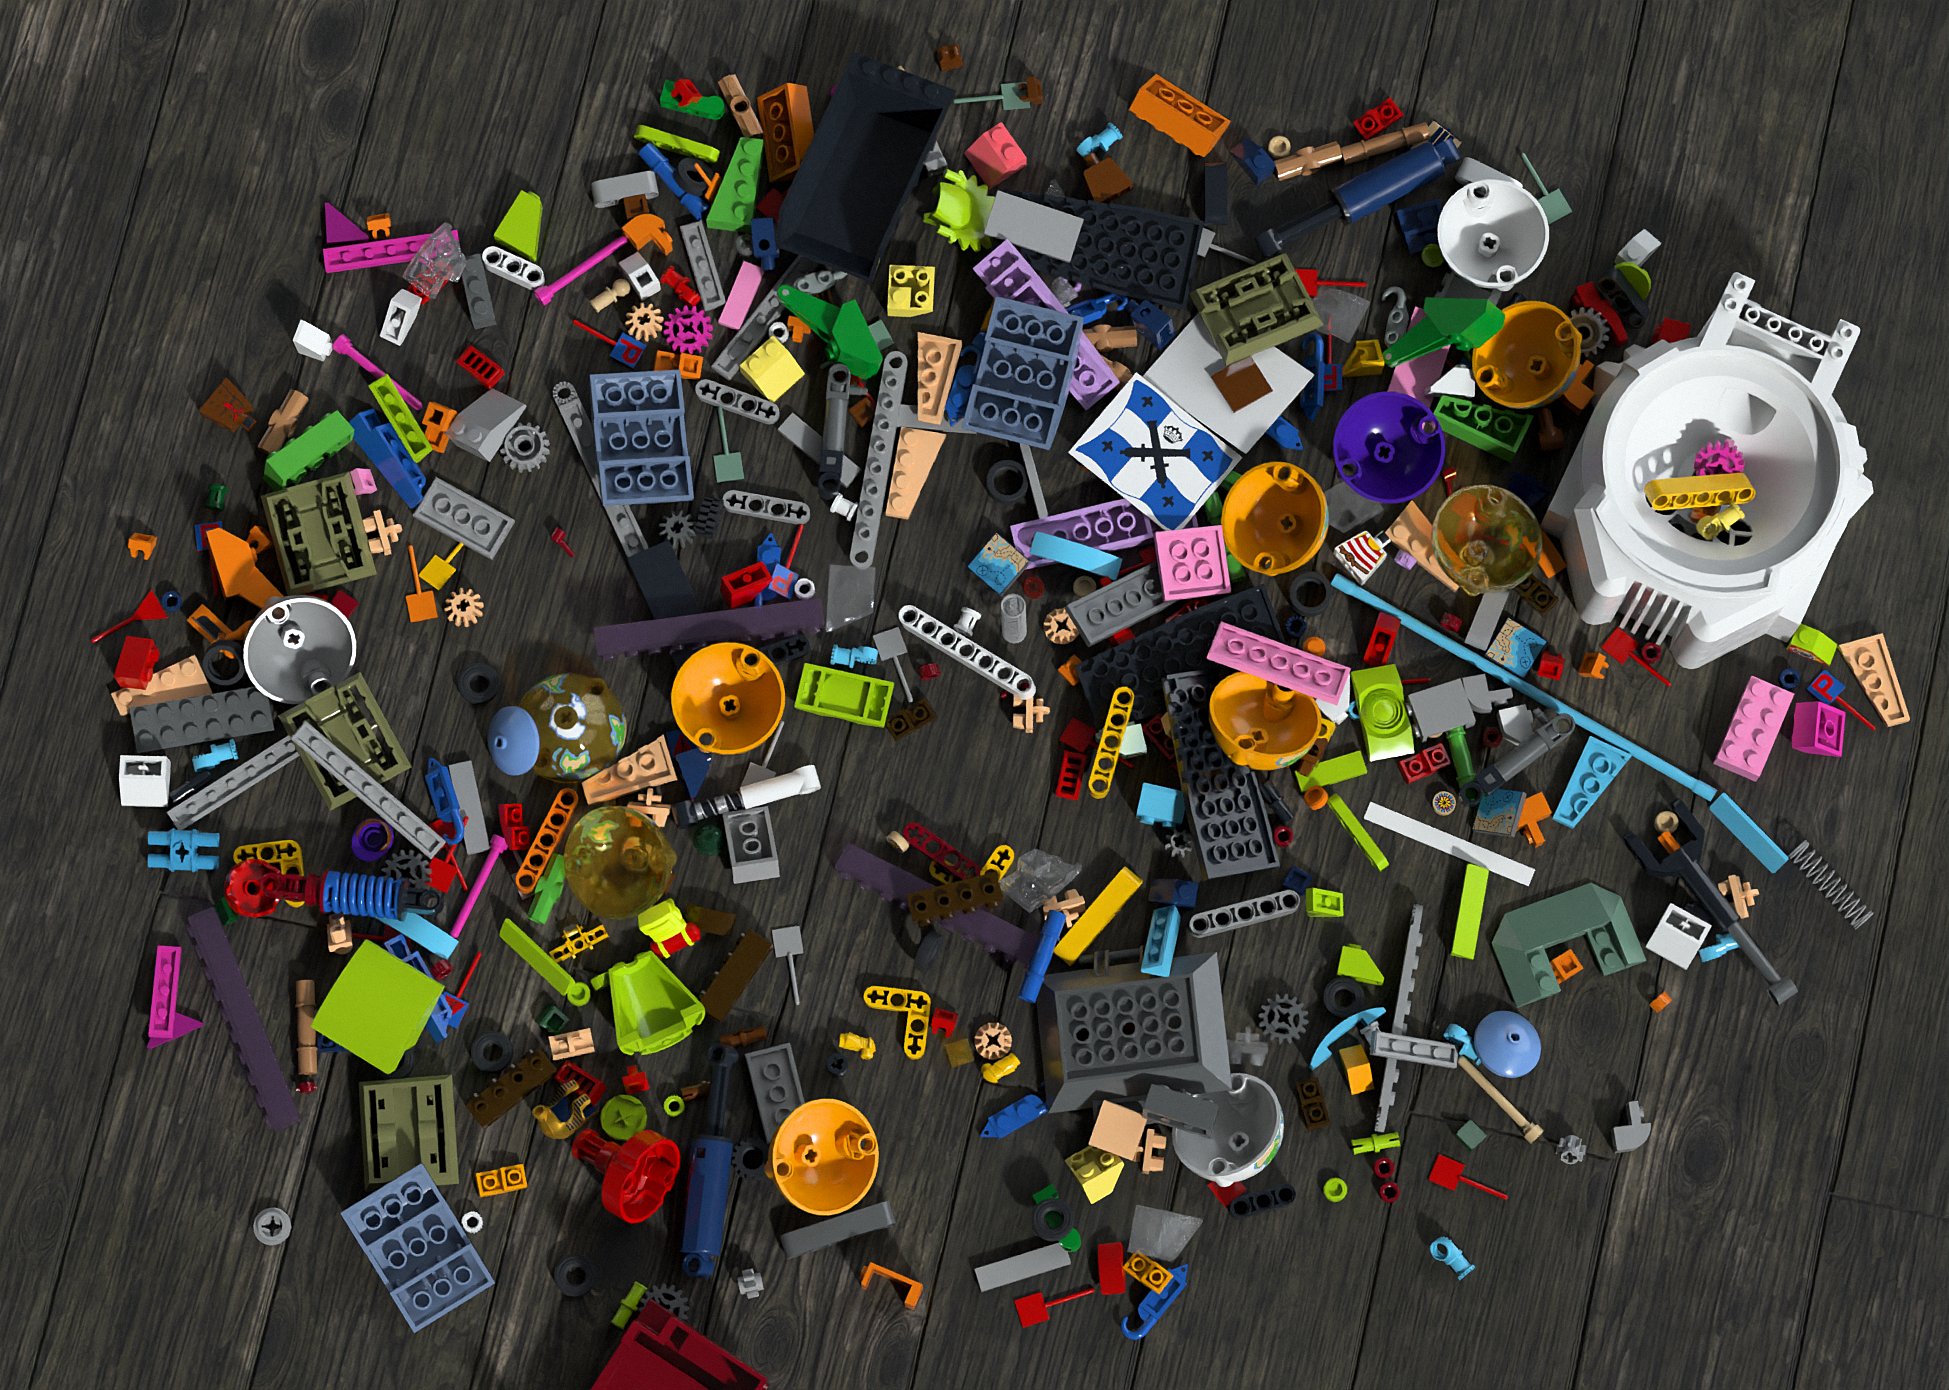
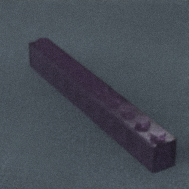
(708, 628)
(896, 883)
(244, 1019)

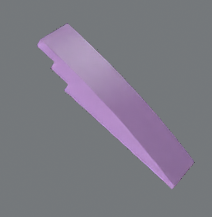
(1013, 278)
(1102, 527)

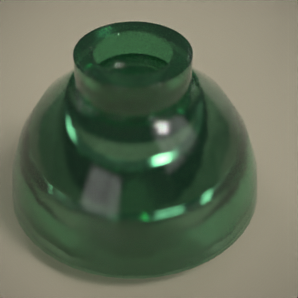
(709, 840)

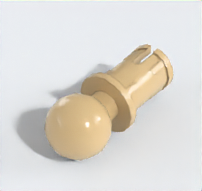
(620, 288)

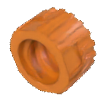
(1660, 1002)

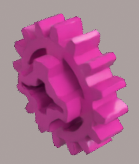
(694, 323)
(1717, 454)

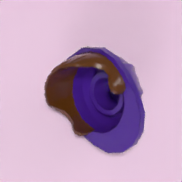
(372, 839)

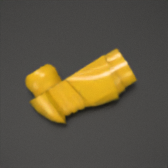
(856, 1043)
(1000, 1068)

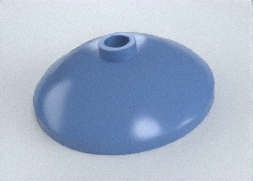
(513, 740)
(1499, 1051)

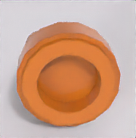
(1316, 797)

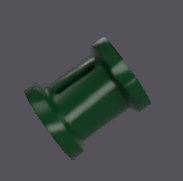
(218, 505)

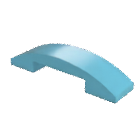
(1075, 555)
(424, 934)
(1366, 1017)

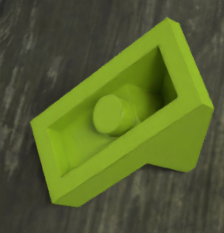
(1323, 903)

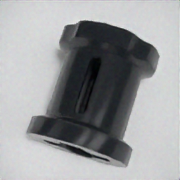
(834, 1071)

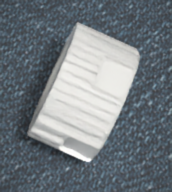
(778, 325)
(804, 581)
(472, 1214)

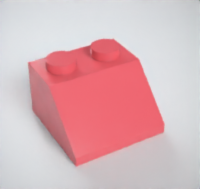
(995, 156)

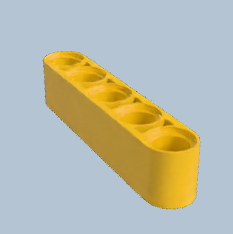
(1699, 491)
(1115, 732)
(1097, 916)

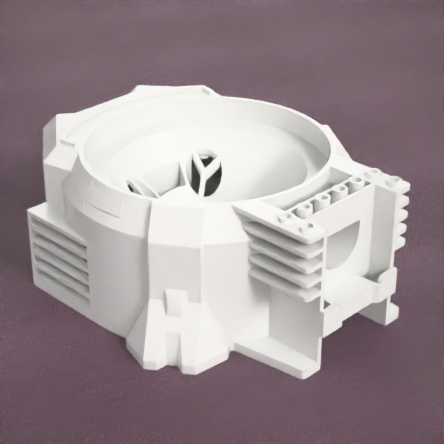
(1737, 380)

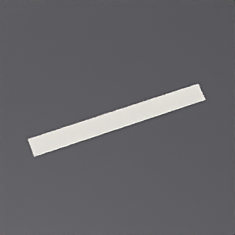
(1449, 844)

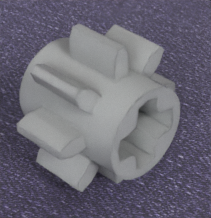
(1176, 837)
(1571, 1149)
(750, 1283)

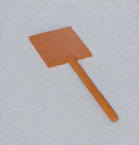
(713, 186)
(420, 605)

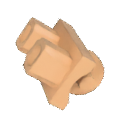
(381, 543)
(1025, 721)
(659, 811)
(1734, 887)
(1071, 907)
(339, 934)
(571, 1044)
(1151, 1163)

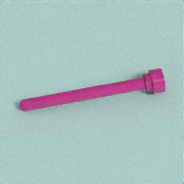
(545, 293)
(343, 346)
(497, 846)

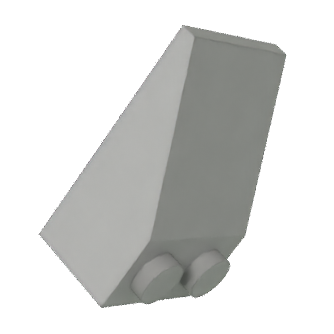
(485, 424)
(751, 845)

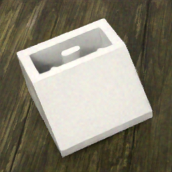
(144, 780)
(1678, 936)

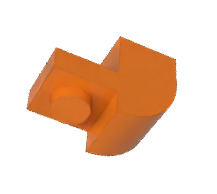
(646, 228)
(1579, 395)
(438, 420)
(1534, 810)

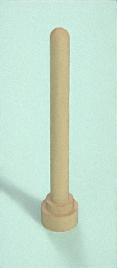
(1531, 1131)

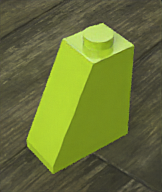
(521, 226)

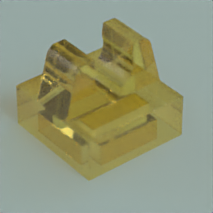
(959, 1053)

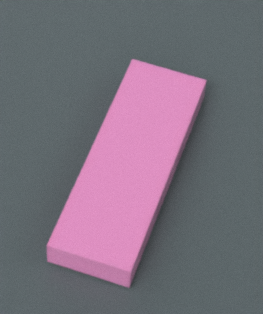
(741, 296)

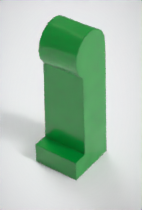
(706, 107)
(1072, 1241)

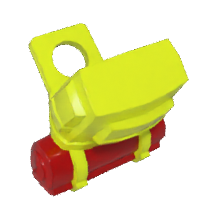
(667, 929)

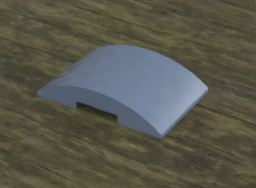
(1024, 373)
(640, 437)
(418, 1247)

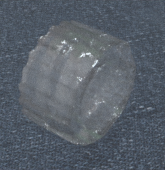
(748, 251)

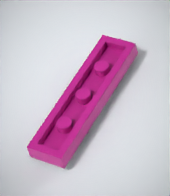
(165, 991)

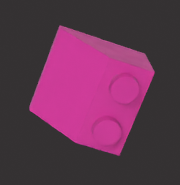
(1818, 729)

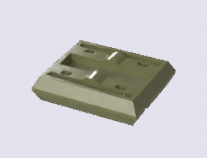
(1256, 312)
(318, 534)
(349, 733)
(408, 1129)

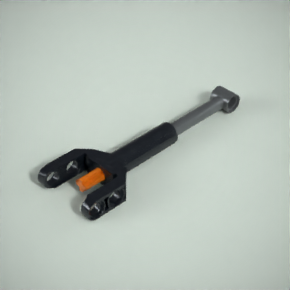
(1685, 864)

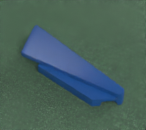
(389, 455)
(442, 1012)

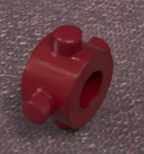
(306, 1087)

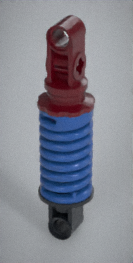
(353, 894)

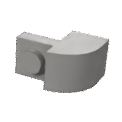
(1482, 699)
(1632, 1136)

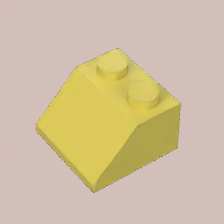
(771, 369)

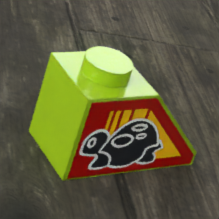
(1812, 645)

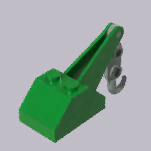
(1448, 321)
(841, 328)

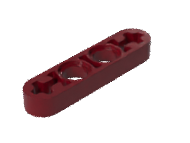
(944, 850)

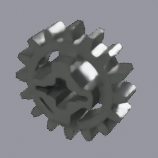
(412, 866)
(1276, 1010)
(674, 1304)

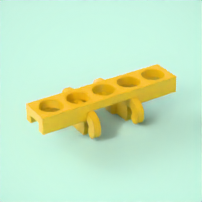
(569, 944)

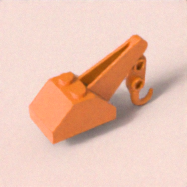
(238, 575)

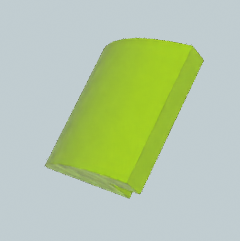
(377, 1007)

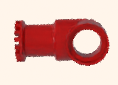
(680, 286)

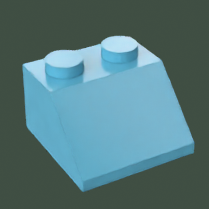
(1161, 806)

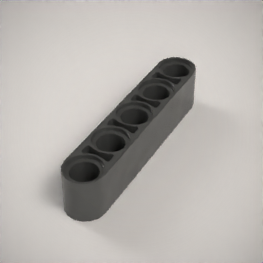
(837, 1230)

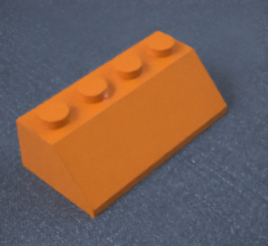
(1179, 115)
(786, 129)

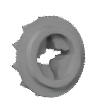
(264, 1218)

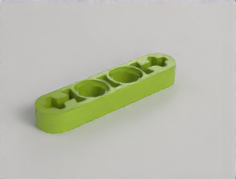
(677, 144)
(1357, 832)

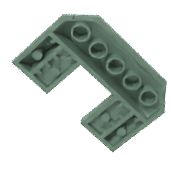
(1533, 928)

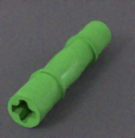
(1213, 509)
(1461, 759)

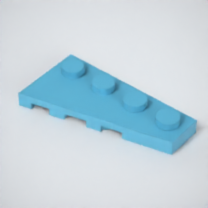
(1591, 776)

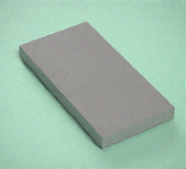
(1033, 226)
(463, 518)
(774, 1085)

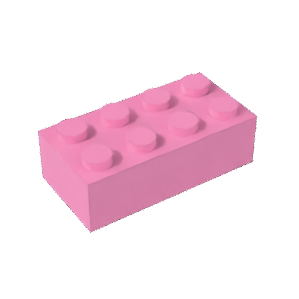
(1753, 728)

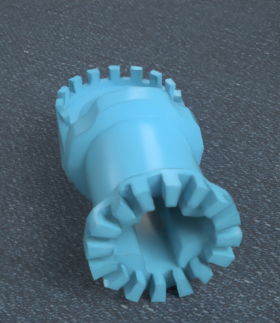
(1100, 141)
(848, 656)
(218, 754)
(1724, 943)
(1461, 1038)
(1452, 1257)

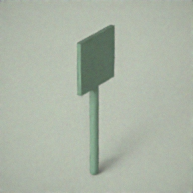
(1009, 96)
(1553, 204)
(880, 336)
(727, 466)

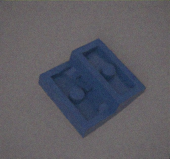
(1420, 224)

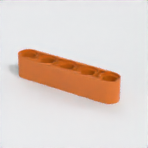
(552, 831)

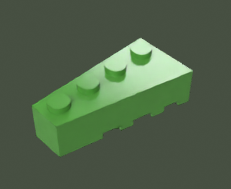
(739, 189)
(1483, 426)
(307, 451)

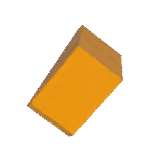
(1356, 1069)

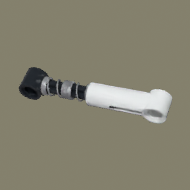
(800, 781)

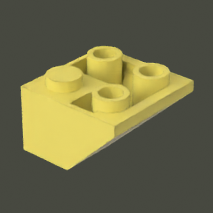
(910, 290)
(1095, 1171)

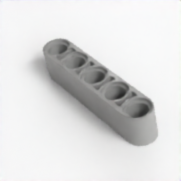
(1252, 906)

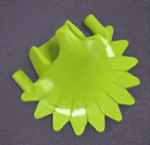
(962, 211)

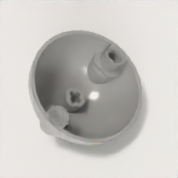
(283, 663)

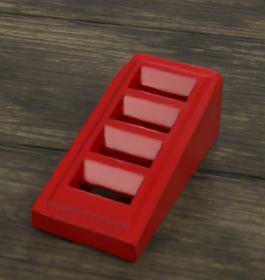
(492, 379)
(1076, 756)
(593, 1089)

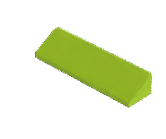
(401, 418)
(1469, 911)
(536, 957)

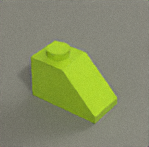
(1358, 966)

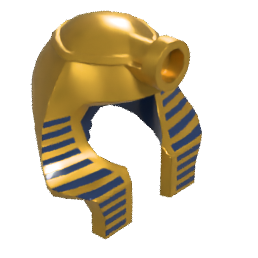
(557, 1120)

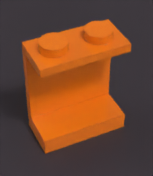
(915, 1287)

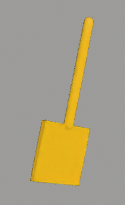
(439, 571)

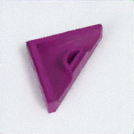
(340, 229)
(182, 1025)

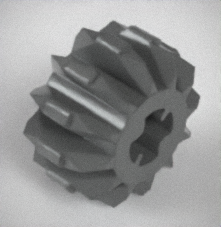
(685, 525)

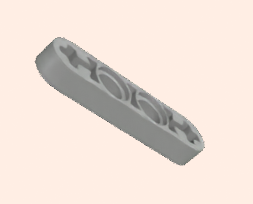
(736, 405)
(767, 503)

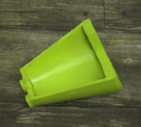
(651, 1005)

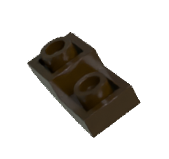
(1536, 595)
(911, 719)
(710, 920)
(1312, 1103)

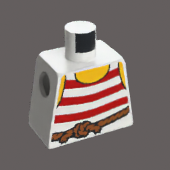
(1362, 554)

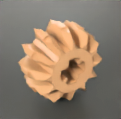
(640, 315)
(471, 609)

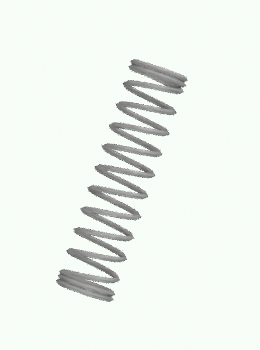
(1019, 619)
(1804, 845)

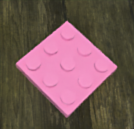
(1192, 563)

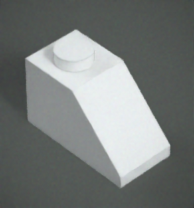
(1638, 249)
(400, 316)
(312, 341)
(1455, 383)
(1336, 713)

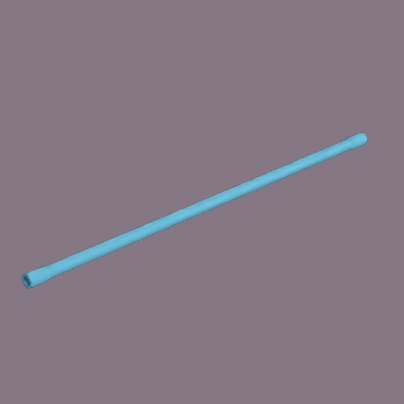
(1697, 786)

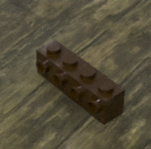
(955, 898)
(735, 975)
(511, 1088)

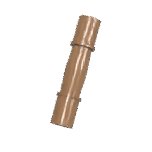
(1385, 143)
(306, 1035)

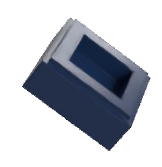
(1297, 880)

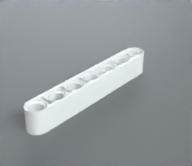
(961, 643)

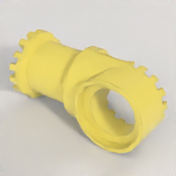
(1719, 521)

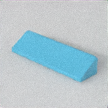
(1748, 833)
(1161, 941)

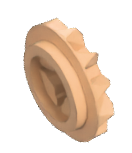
(1051, 627)
(993, 1052)

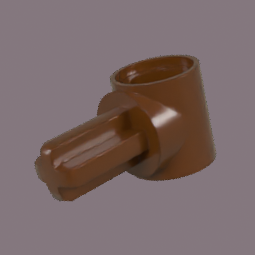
(1549, 437)

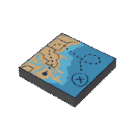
(998, 564)
(1515, 648)
(1500, 813)

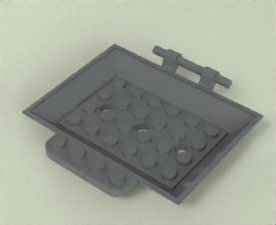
(1123, 1065)

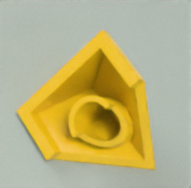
(1364, 359)

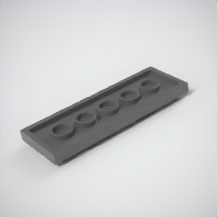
(1119, 605)
(201, 719)

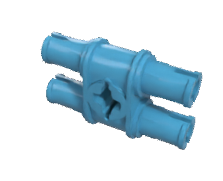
(190, 840)

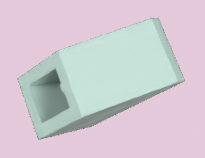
(1132, 744)

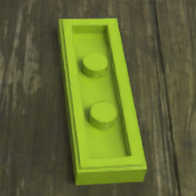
(1333, 771)

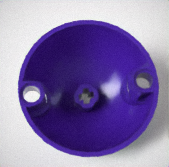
(1388, 424)

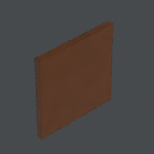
(1241, 383)

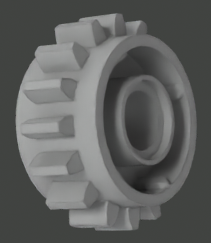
(1596, 327)
(530, 458)

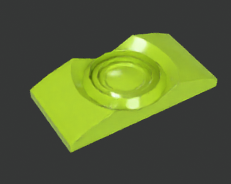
(844, 695)
(1382, 712)

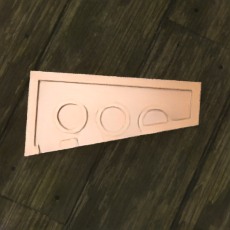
(936, 371)
(912, 465)
(1413, 535)
(1875, 673)
(172, 683)
(634, 773)

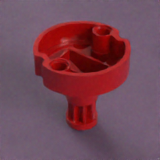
(634, 1173)

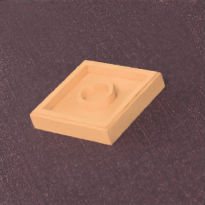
(1118, 1130)

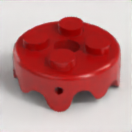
(236, 888)

